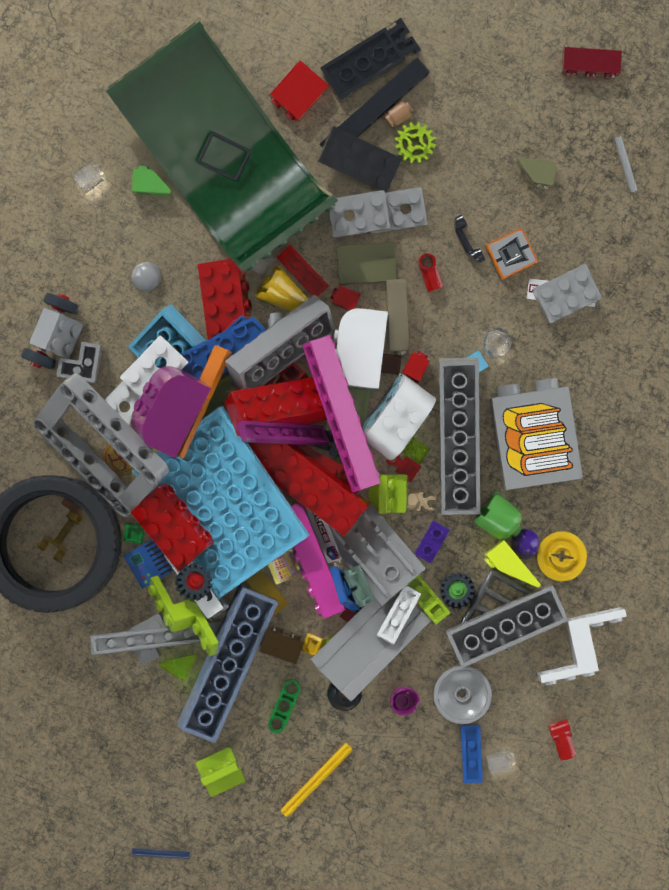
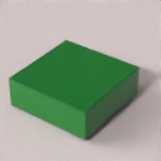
(133, 533)

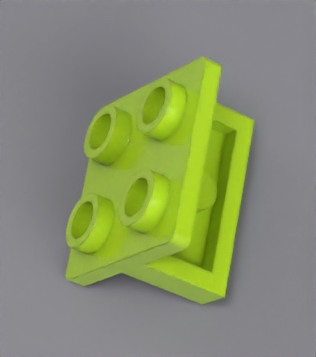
(390, 494)
(220, 771)

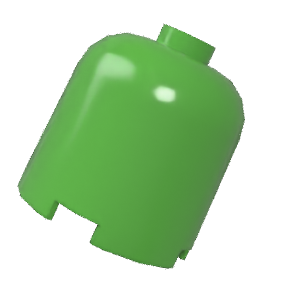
(499, 518)

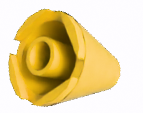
(280, 291)

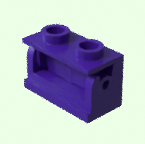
(431, 541)

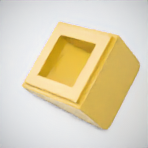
(313, 644)

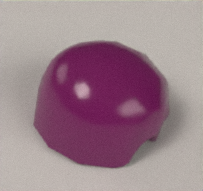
(404, 700)

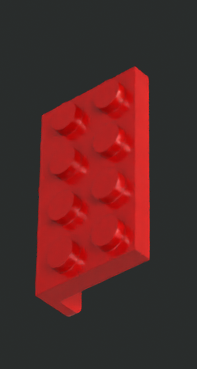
(223, 295)
(172, 526)

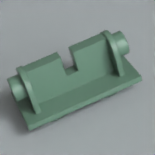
(359, 585)

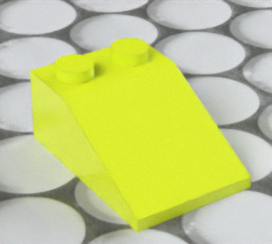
(505, 560)

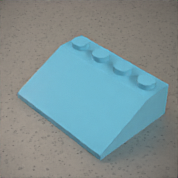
(172, 328)

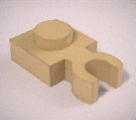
(416, 500)

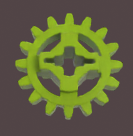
(422, 147)

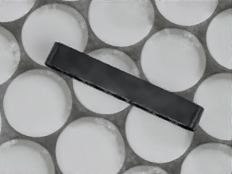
(384, 99)

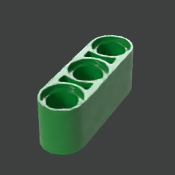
(284, 715)

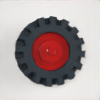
(193, 582)

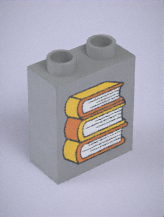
(535, 435)

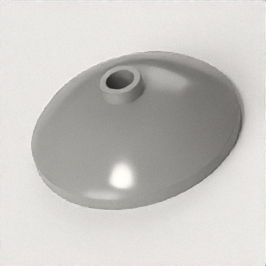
(466, 708)

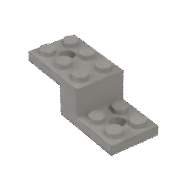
(378, 212)

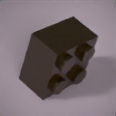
(282, 645)

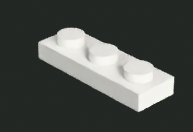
(398, 614)

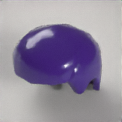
(525, 544)

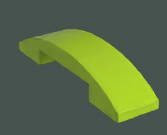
(428, 600)

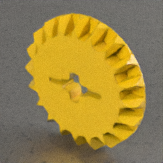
(572, 547)

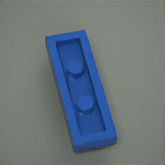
(471, 753)

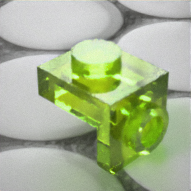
(415, 450)

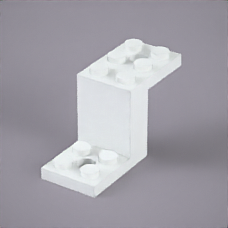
(140, 372)
(581, 646)

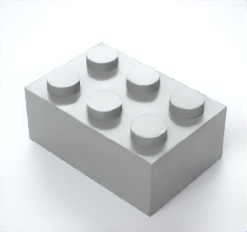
(567, 294)

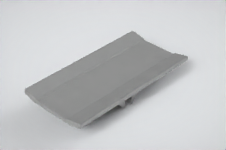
(380, 553)
(357, 654)

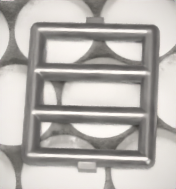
(485, 589)

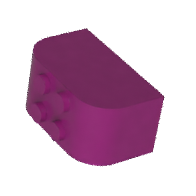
(168, 409)

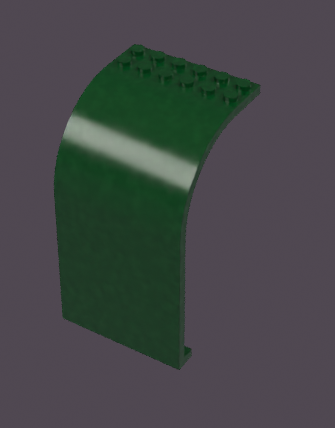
(176, 104)

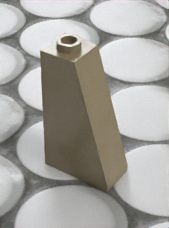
(397, 316)

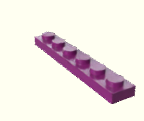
(282, 433)

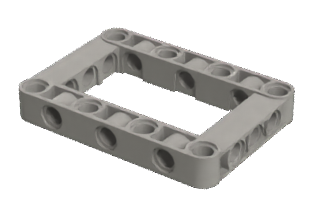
(124, 440)

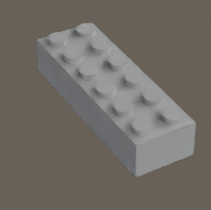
(279, 345)
(506, 625)

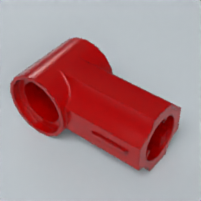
(431, 274)
(562, 735)

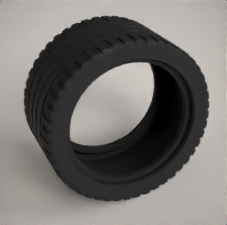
(107, 534)

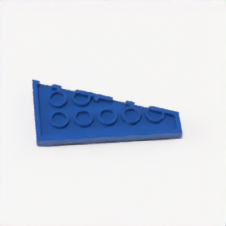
(232, 340)

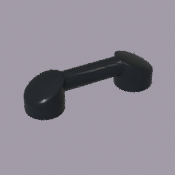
(459, 224)

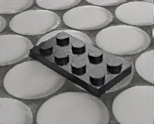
(359, 159)

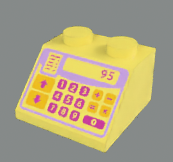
(284, 567)

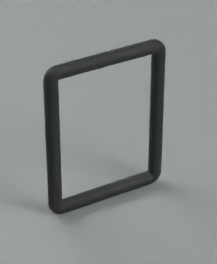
(216, 170)

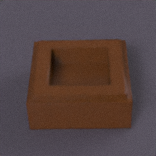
(391, 364)
(71, 506)

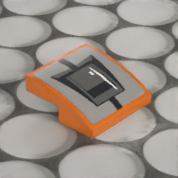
(511, 253)

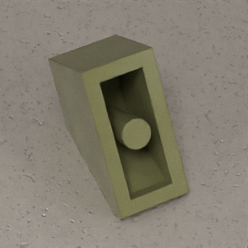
(538, 171)

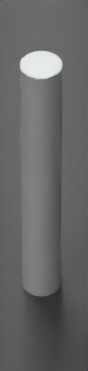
(626, 165)

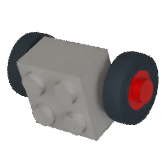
(53, 332)

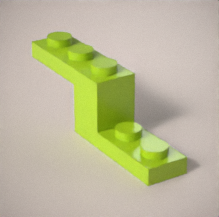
(183, 616)

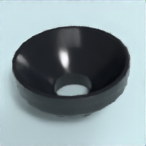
(339, 704)

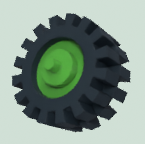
(457, 590)

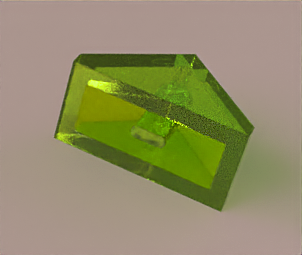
(179, 666)

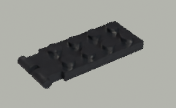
(369, 59)

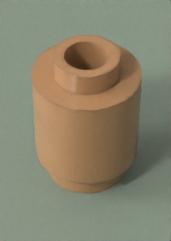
(398, 113)

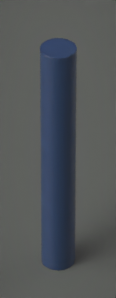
(160, 853)

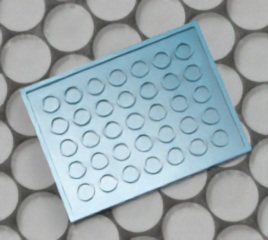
(233, 502)

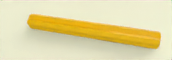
(316, 780)

